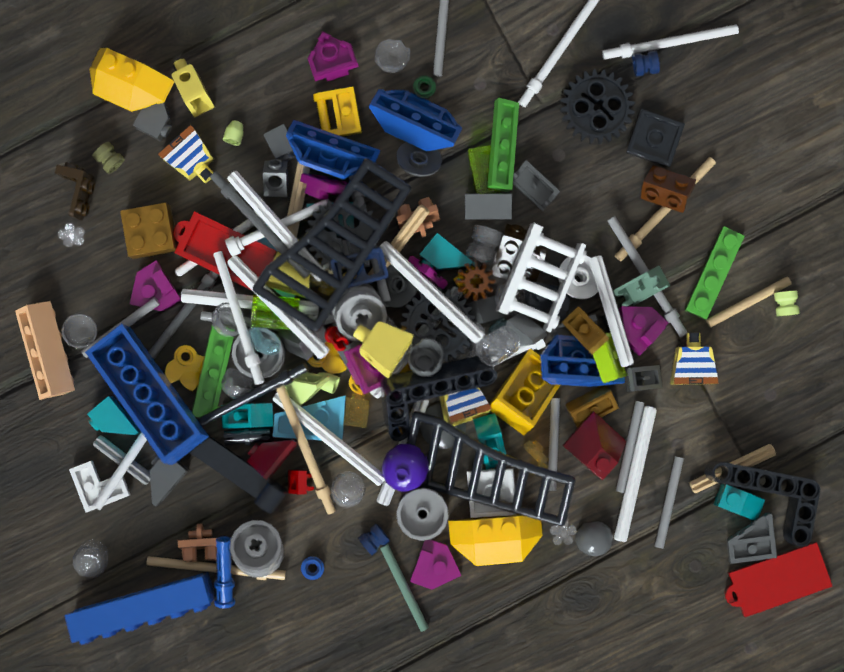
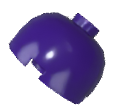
(405, 467)

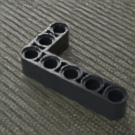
(410, 387)
(773, 485)
(268, 492)

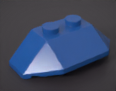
(415, 119)
(327, 150)
(570, 363)

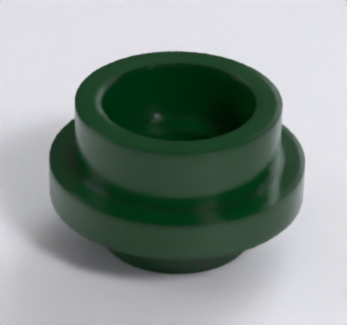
(424, 80)

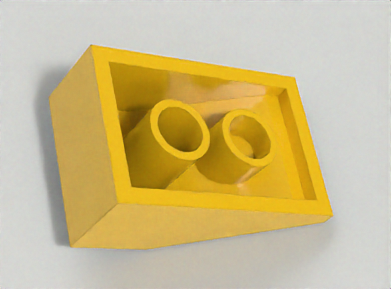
(523, 394)

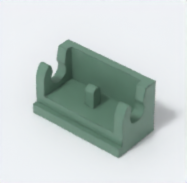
(643, 286)

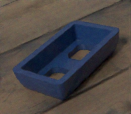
(362, 277)

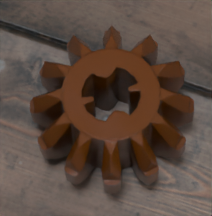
(480, 286)

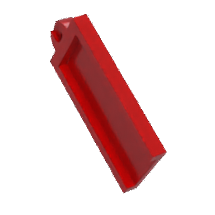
(206, 237)
(778, 580)

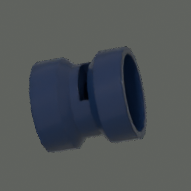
(646, 63)
(373, 539)

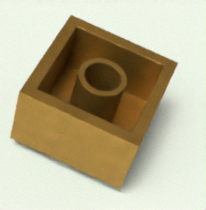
(148, 230)

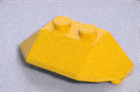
(127, 81)
(495, 538)

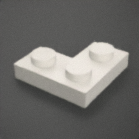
(90, 486)

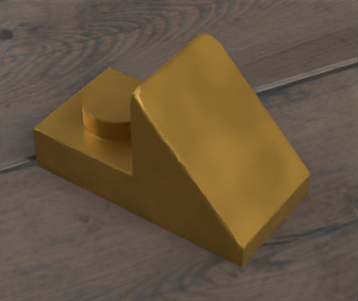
(585, 330)

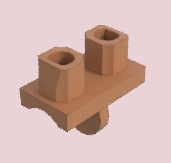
(405, 212)
(190, 547)

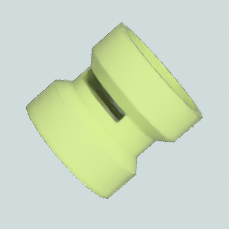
(786, 301)

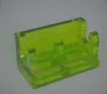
(479, 163)
(264, 317)

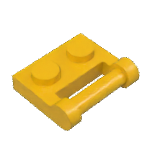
(344, 108)

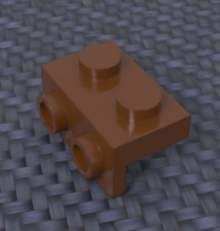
(667, 188)

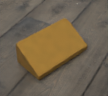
(597, 400)

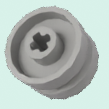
(356, 307)
(269, 363)
(418, 527)
(254, 535)

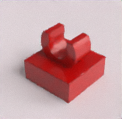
(298, 482)

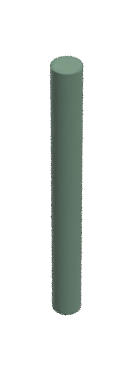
(403, 585)

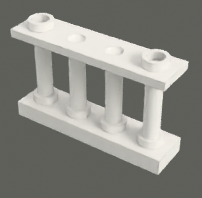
(526, 259)

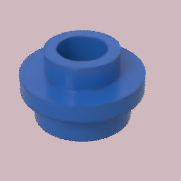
(312, 575)

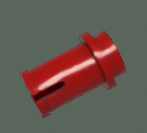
(335, 337)

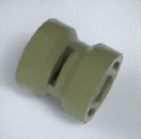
(110, 160)

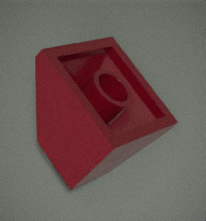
(596, 445)
(270, 456)

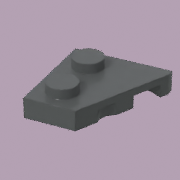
(753, 541)

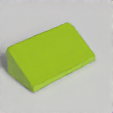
(608, 362)

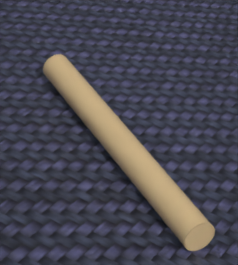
(749, 301)

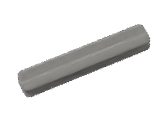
(118, 455)

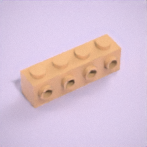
(45, 350)

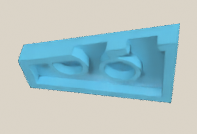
(328, 412)

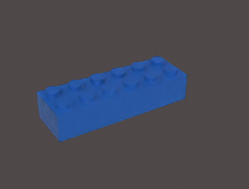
(146, 394)
(139, 607)

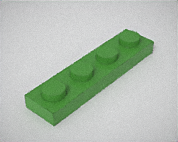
(503, 145)
(714, 273)
(211, 373)

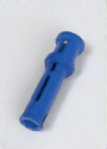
(224, 583)

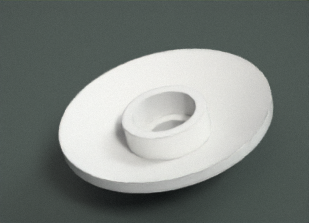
(587, 286)

